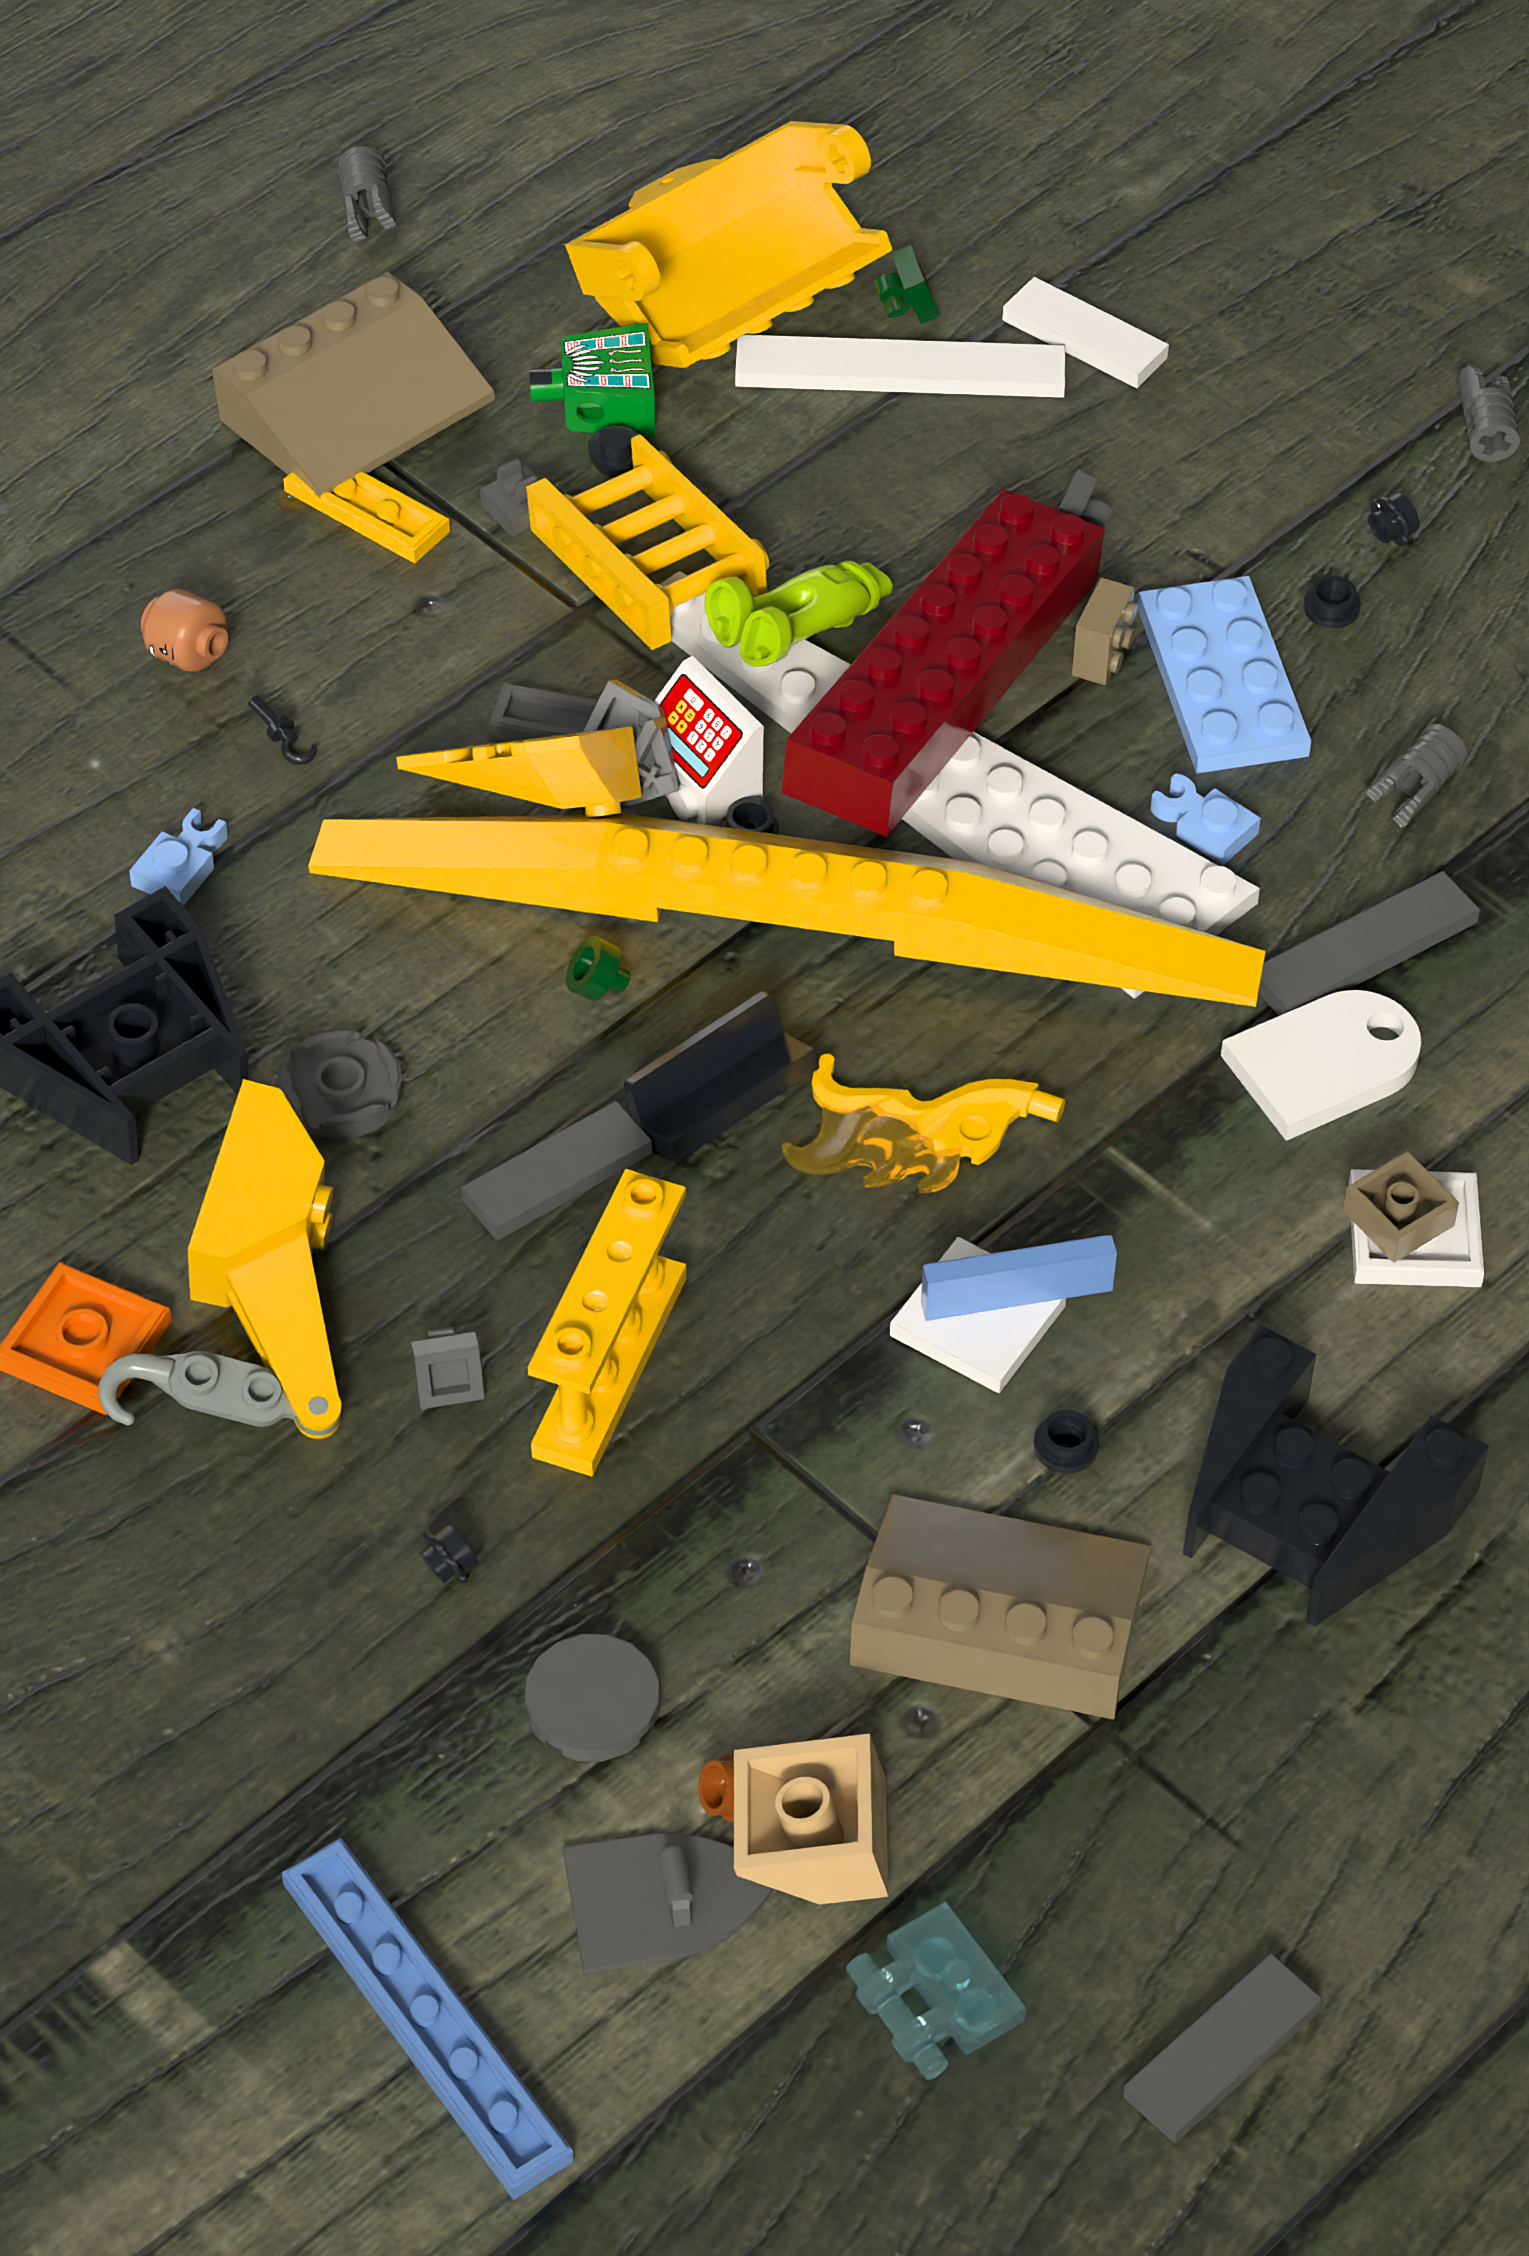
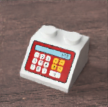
(712, 743)

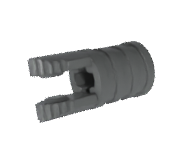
(365, 190)
(1488, 415)
(1421, 770)

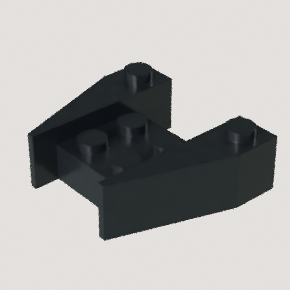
(126, 1036)
(1311, 1501)

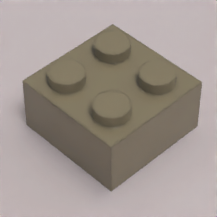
(1104, 631)
(1400, 1206)

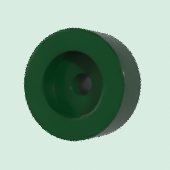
(596, 969)

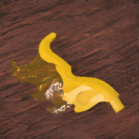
(912, 1136)

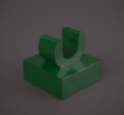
(907, 288)

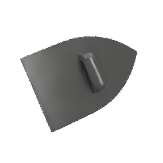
(655, 1898)

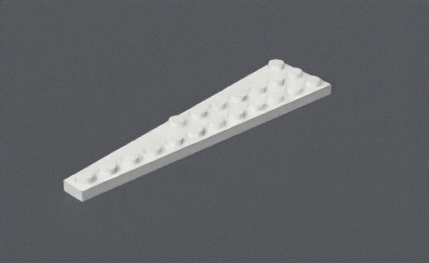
(998, 805)

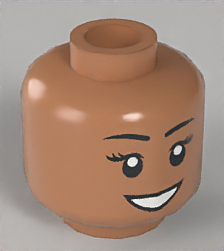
(184, 630)

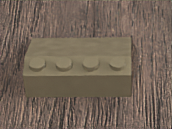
(350, 385)
(999, 1606)

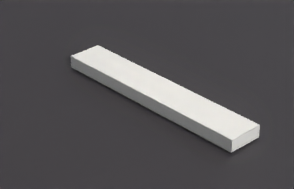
(900, 366)

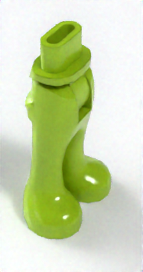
(793, 611)

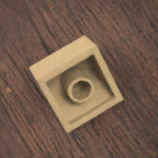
(812, 1819)

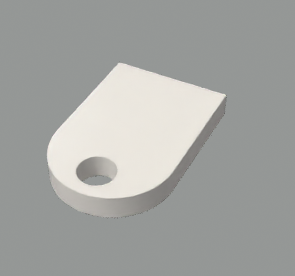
(1324, 1059)

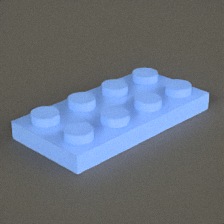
(1223, 674)

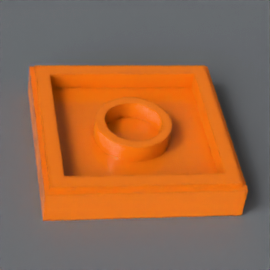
(77, 1331)

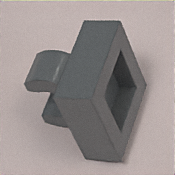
(507, 497)
(1076, 501)
(447, 1368)

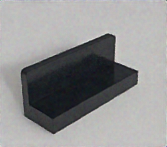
(717, 1078)

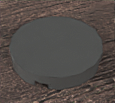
(342, 1084)
(592, 1697)

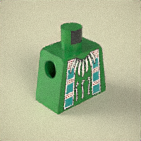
(602, 380)

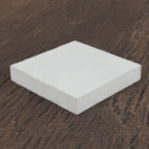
(1447, 1260)
(980, 1344)

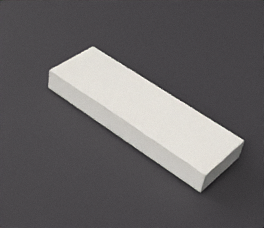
(1085, 332)

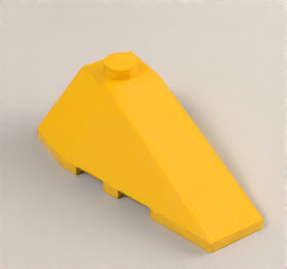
(556, 771)

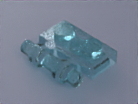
(953, 1978)

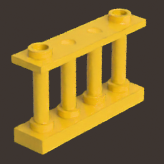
(623, 579)
(607, 1322)

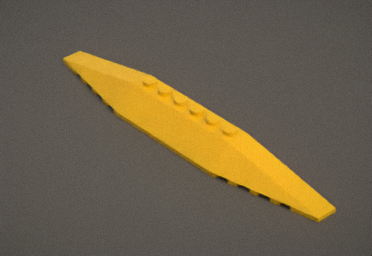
(921, 902)

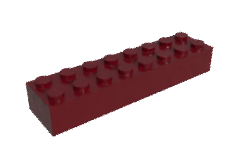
(942, 662)

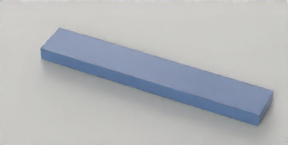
(428, 2019)

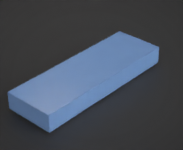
(1018, 1277)

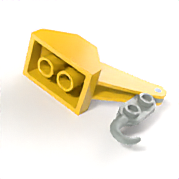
(255, 1253)

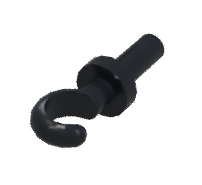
(281, 729)

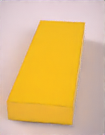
(377, 513)

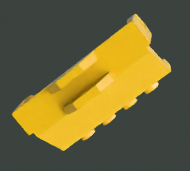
(731, 242)

